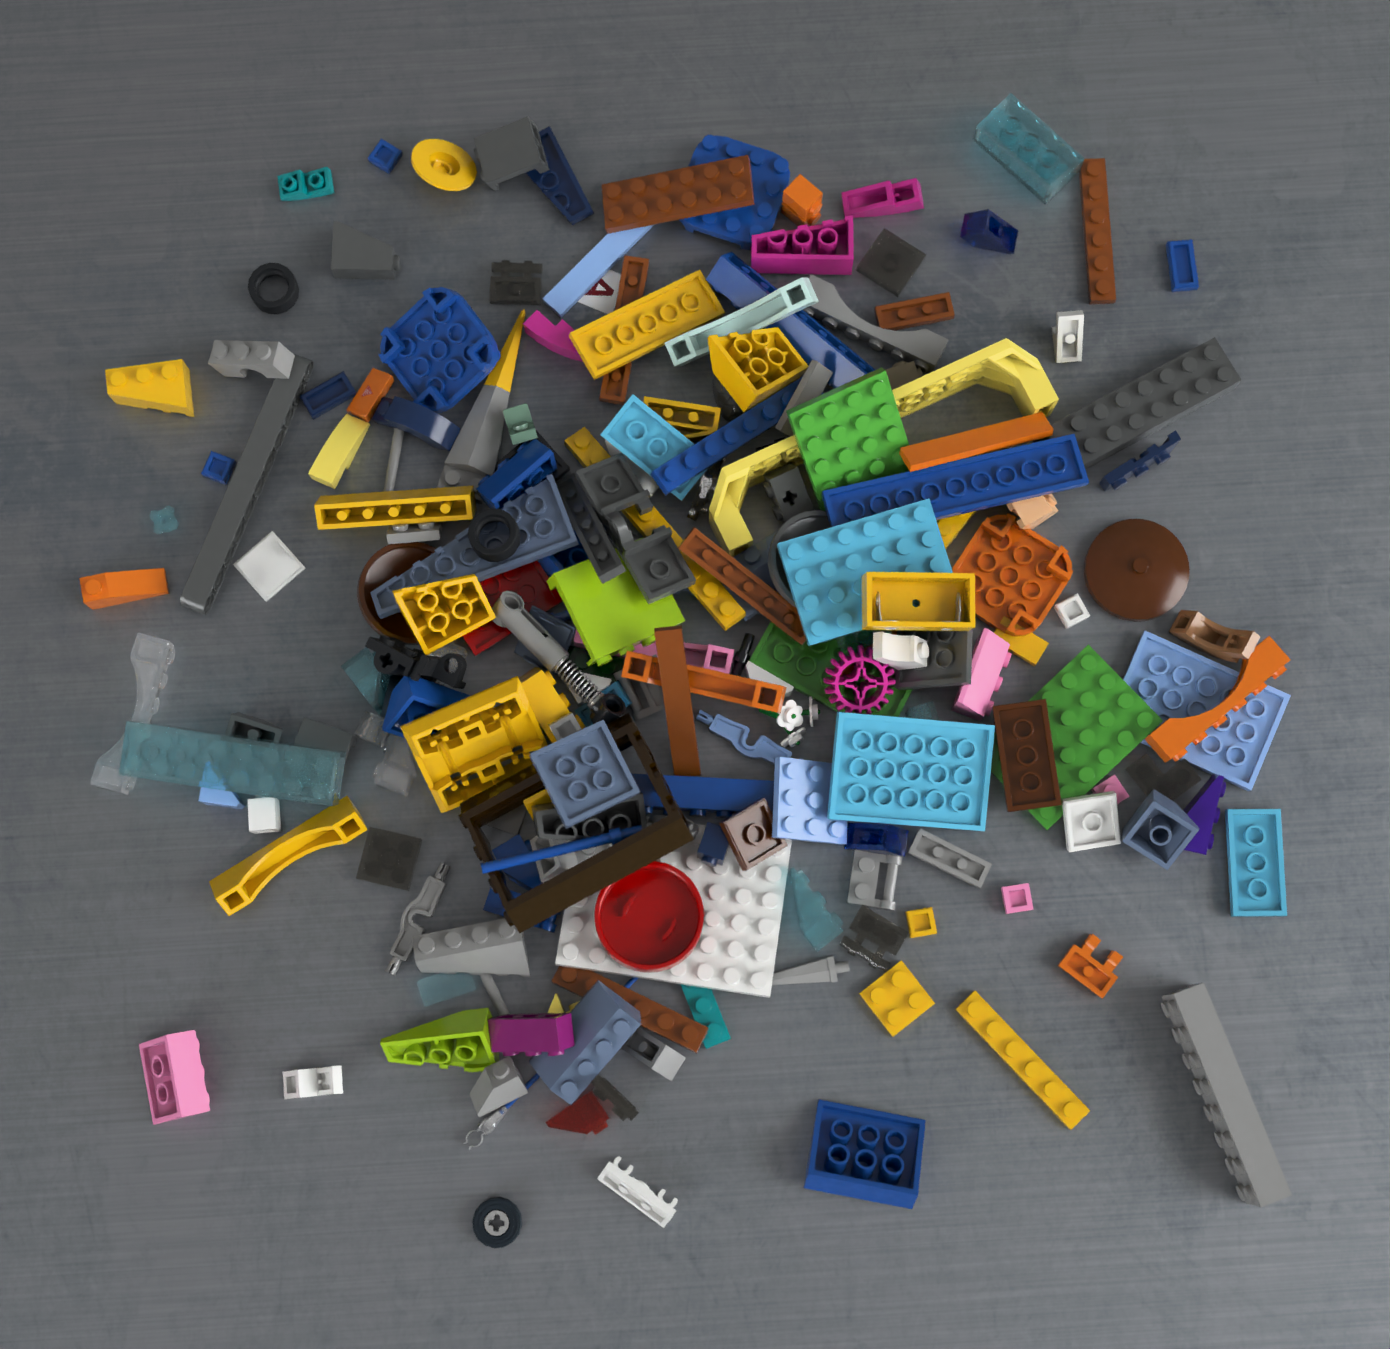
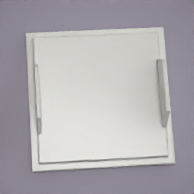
(269, 566)

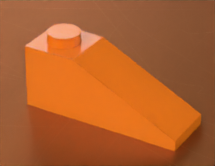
(122, 587)

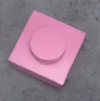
(1112, 784)
(1017, 898)

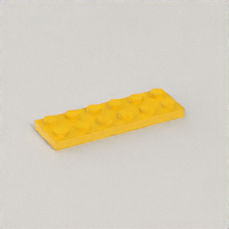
(646, 324)

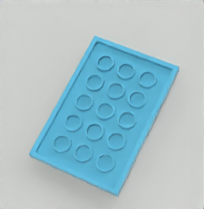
(830, 563)
(910, 771)

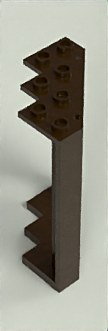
(595, 871)

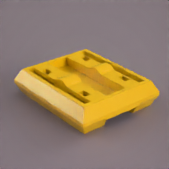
(474, 741)

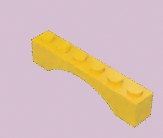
(246, 879)

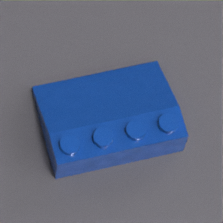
(865, 1154)

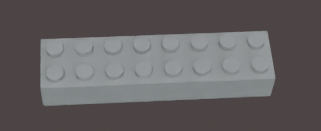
(1225, 1096)

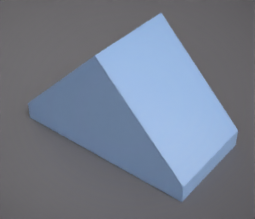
(220, 798)

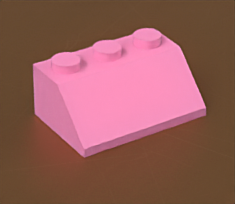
(988, 658)
(174, 1077)

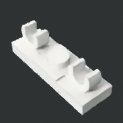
(637, 1193)

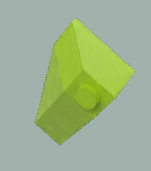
(451, 1040)

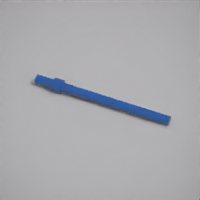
(614, 836)

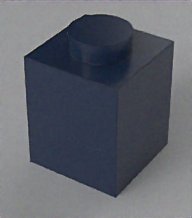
(713, 846)

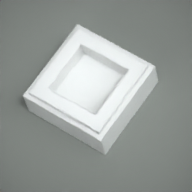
(1071, 611)

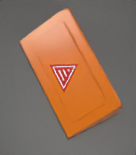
(370, 394)

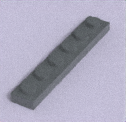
(589, 529)

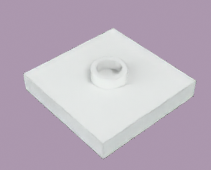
(1091, 821)

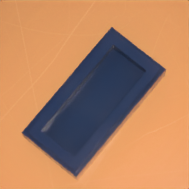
(328, 395)

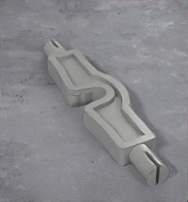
(425, 905)

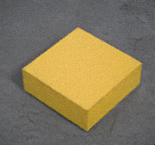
(921, 922)

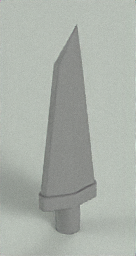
(812, 972)

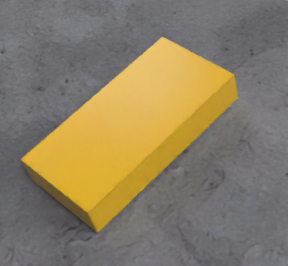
(1025, 647)

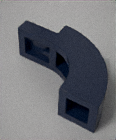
(417, 421)

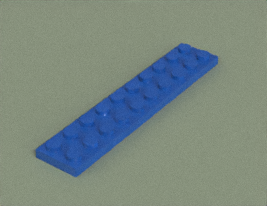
(967, 482)

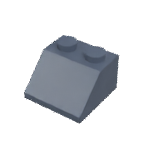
(1159, 829)

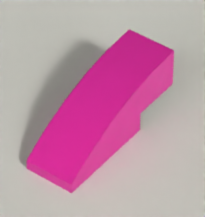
(883, 199)
(550, 336)

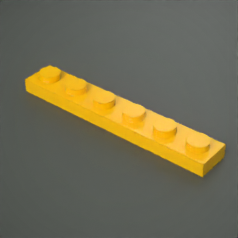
(1022, 1060)

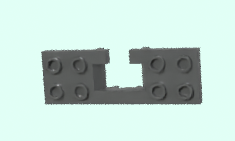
(651, 560)

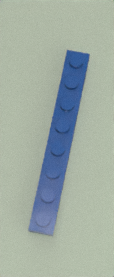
(723, 441)

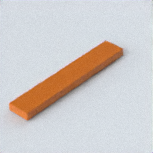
(976, 441)

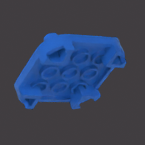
(769, 180)
(439, 349)

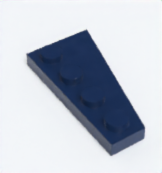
(560, 181)

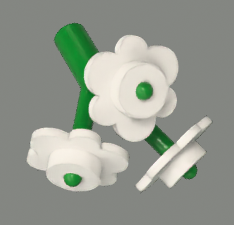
(792, 716)

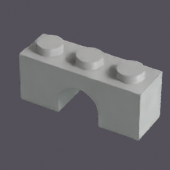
(236, 357)

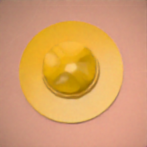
(443, 164)

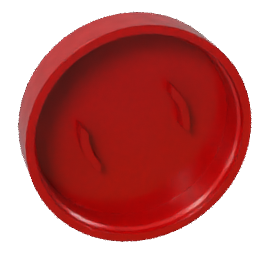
(650, 918)

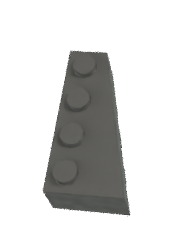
(623, 815)

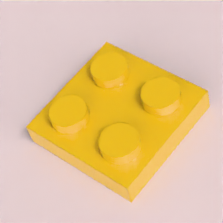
(896, 998)

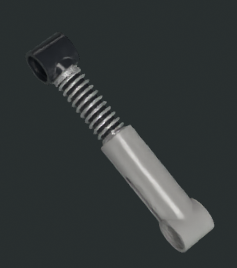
(511, 614)

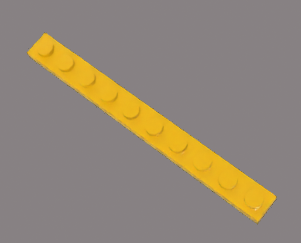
(706, 588)

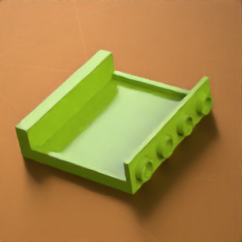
(611, 614)

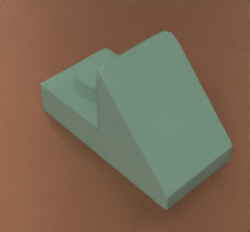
(520, 423)

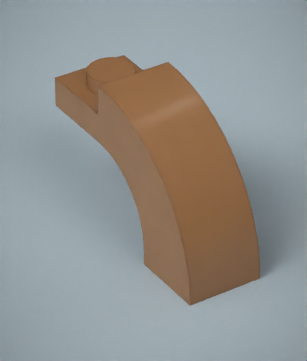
(1213, 638)

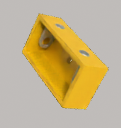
(943, 600)

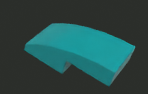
(307, 185)

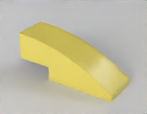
(339, 451)

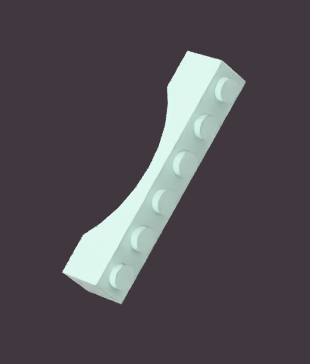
(755, 316)

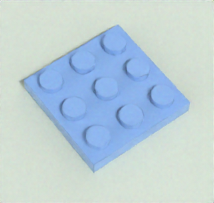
(802, 802)

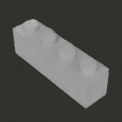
(473, 949)

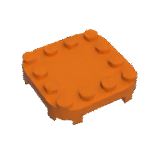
(1014, 574)

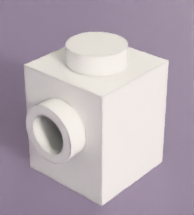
(264, 815)

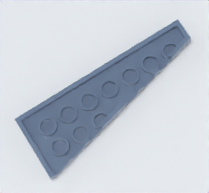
(543, 532)

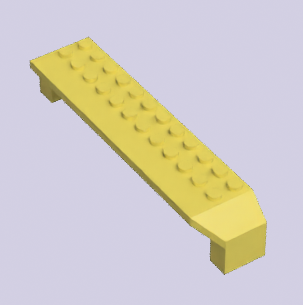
(998, 367)

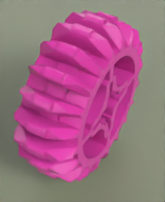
(847, 679)

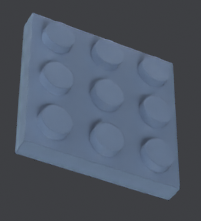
(584, 773)

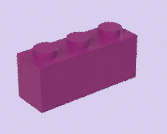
(531, 1033)

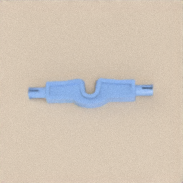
(737, 735)

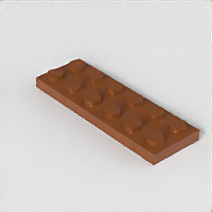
(678, 194)

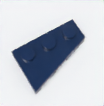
(1117, 477)

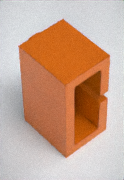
(802, 202)

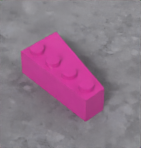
(806, 250)

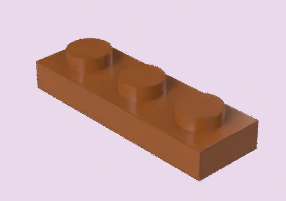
(915, 312)

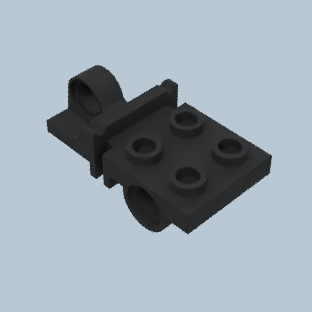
(396, 659)

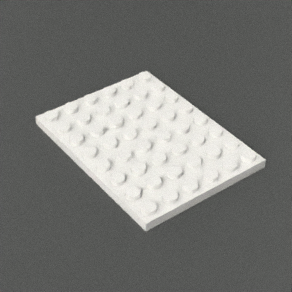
(737, 931)

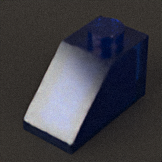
(989, 232)
(877, 838)

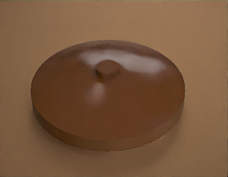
(380, 568)
(1136, 570)

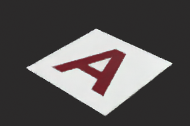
(603, 293)

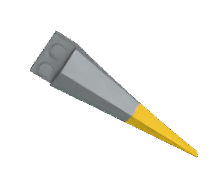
(479, 441)

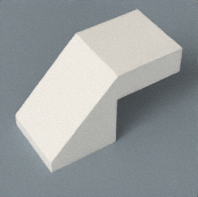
(312, 1082)

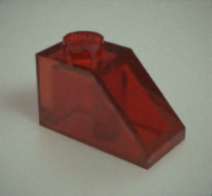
(582, 1116)

